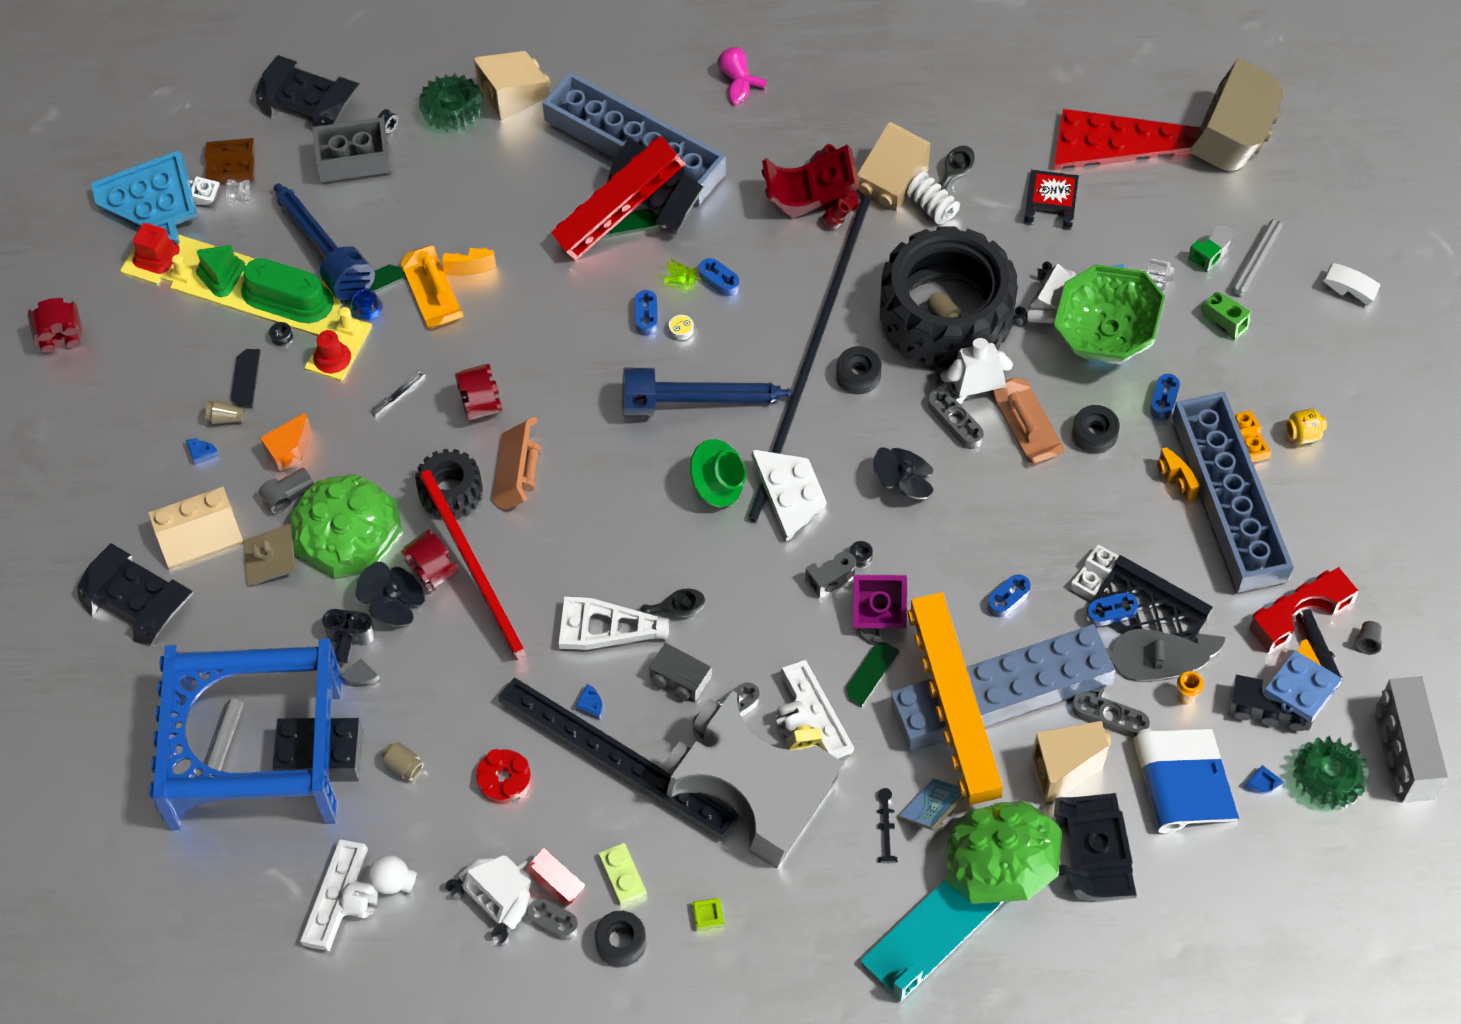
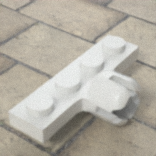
(812, 709)
(339, 896)

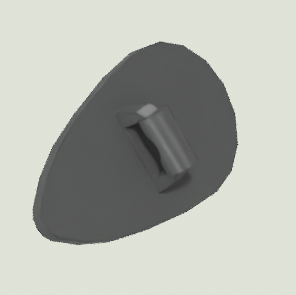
(1156, 655)

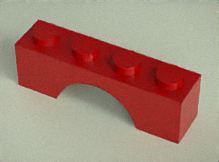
(1329, 593)

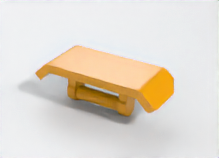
(430, 286)

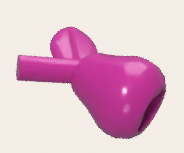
(734, 64)

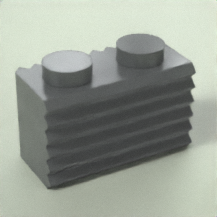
(679, 672)

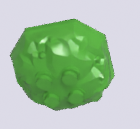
(1109, 313)
(344, 525)
(1003, 853)

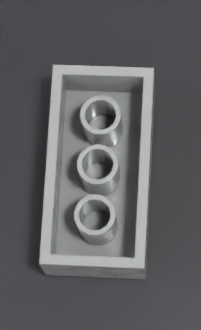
(1411, 740)

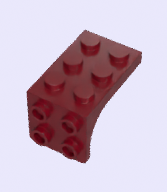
(812, 184)

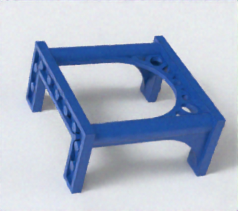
(180, 792)

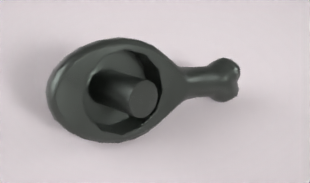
(957, 163)
(679, 604)

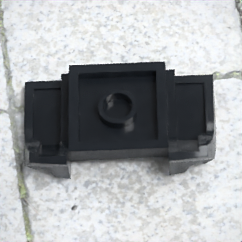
(303, 92)
(669, 201)
(131, 592)
(1098, 847)

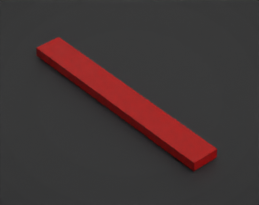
(472, 564)

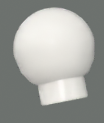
(391, 875)

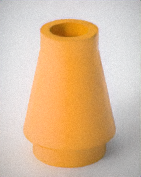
(1189, 687)

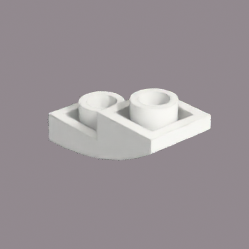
(204, 190)
(1347, 279)
(1094, 572)

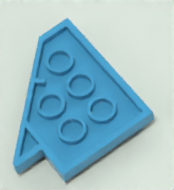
(150, 194)

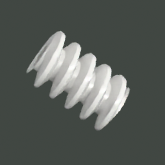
(931, 199)

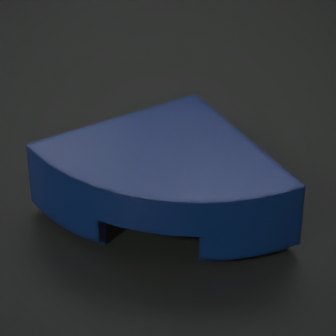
(201, 450)
(590, 702)
(1264, 782)

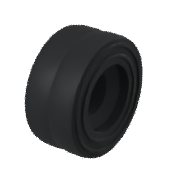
(858, 357)
(1099, 416)

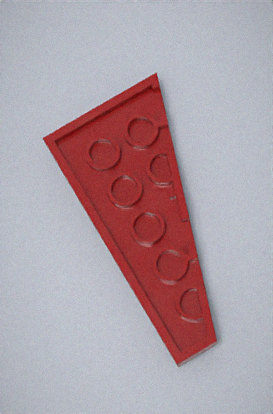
(1116, 139)

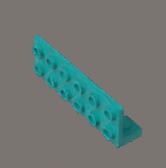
(925, 939)

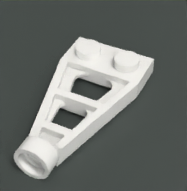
(576, 620)

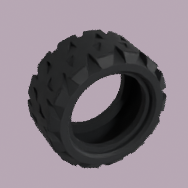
(954, 255)

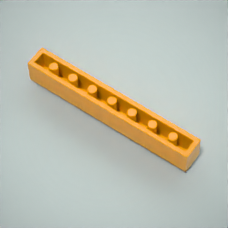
(956, 699)

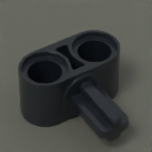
(346, 633)

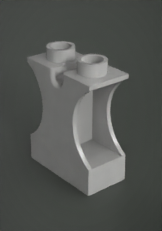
(764, 784)

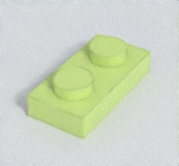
(622, 873)

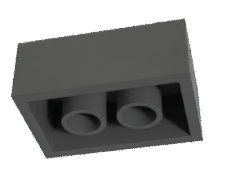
(352, 149)

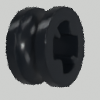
(391, 119)
(283, 340)
(866, 549)

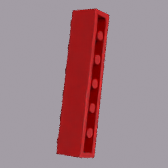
(618, 198)

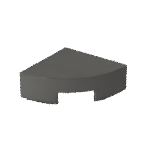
(872, 636)
(1211, 643)
(360, 674)

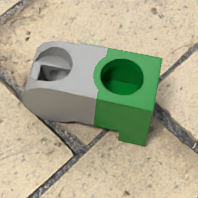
(1213, 249)

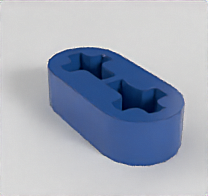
(718, 277)
(641, 312)
(1159, 395)
(1005, 591)
(1113, 615)

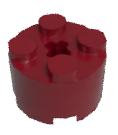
(55, 325)
(478, 392)
(430, 560)

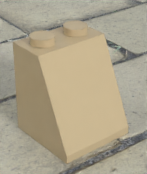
(511, 82)
(893, 166)
(1069, 757)

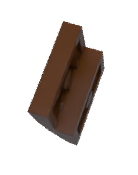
(230, 160)

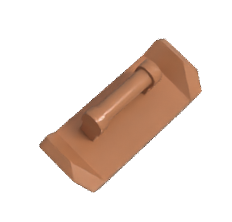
(1027, 421)
(510, 468)

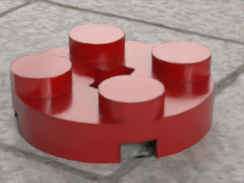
(509, 789)

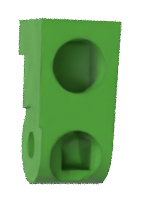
(1227, 314)

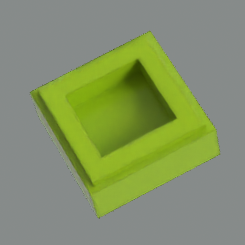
(708, 914)

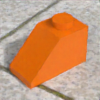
(287, 443)

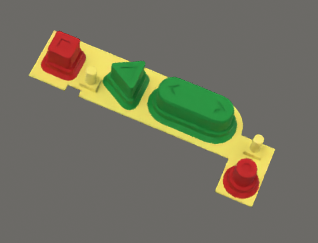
(255, 288)

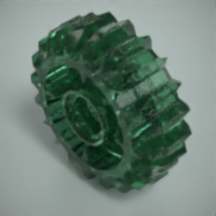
(451, 102)
(1333, 756)

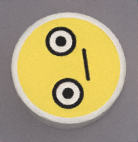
(681, 327)

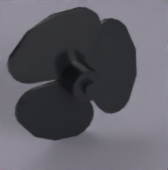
(899, 469)
(384, 591)

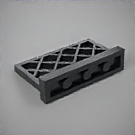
(1160, 589)

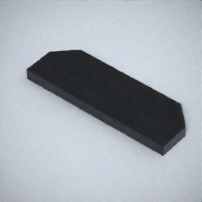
(245, 378)

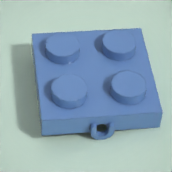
(1303, 686)

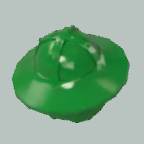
(717, 473)

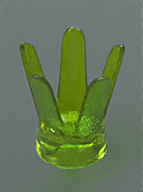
(684, 274)

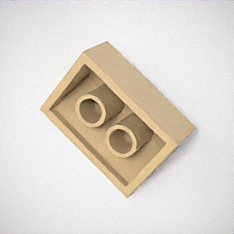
(196, 528)

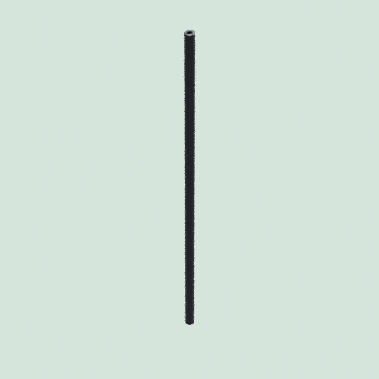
(813, 348)

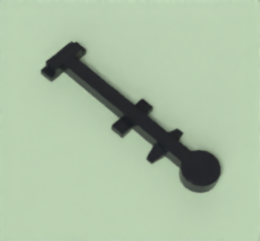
(885, 796)

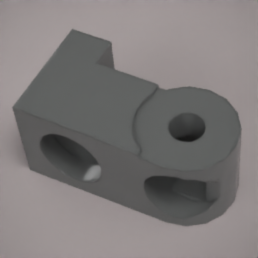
(831, 575)

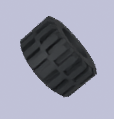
(451, 466)

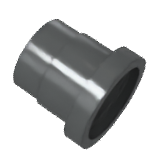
(1369, 638)

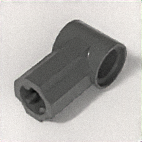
(279, 494)

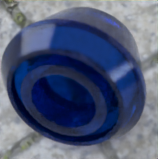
(365, 305)

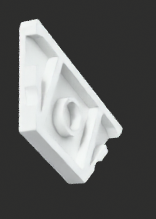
(790, 489)

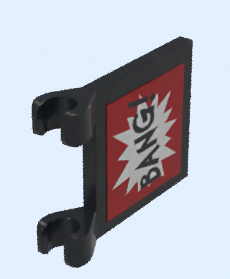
(1051, 193)

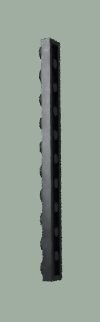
(615, 757)

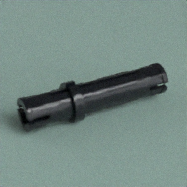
(1317, 642)

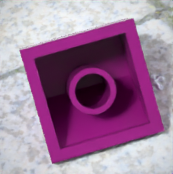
(880, 601)

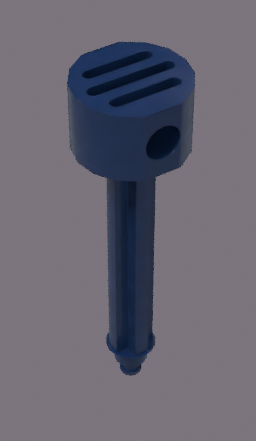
(343, 267)
(642, 392)

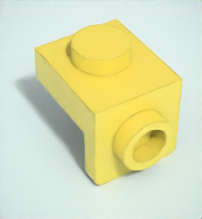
(803, 737)

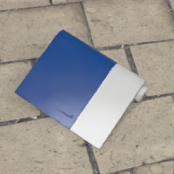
(1184, 778)

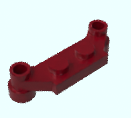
(843, 205)

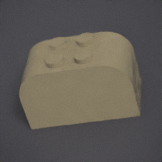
(1239, 117)

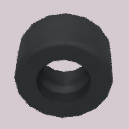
(615, 922)

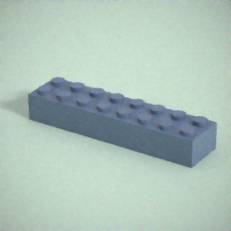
(608, 121)
(1232, 492)
(1012, 684)

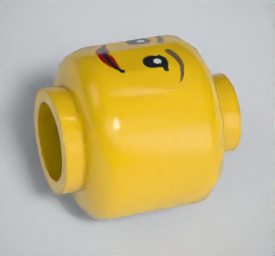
(1306, 426)

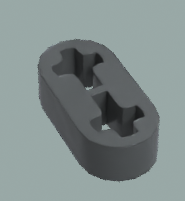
(549, 924)

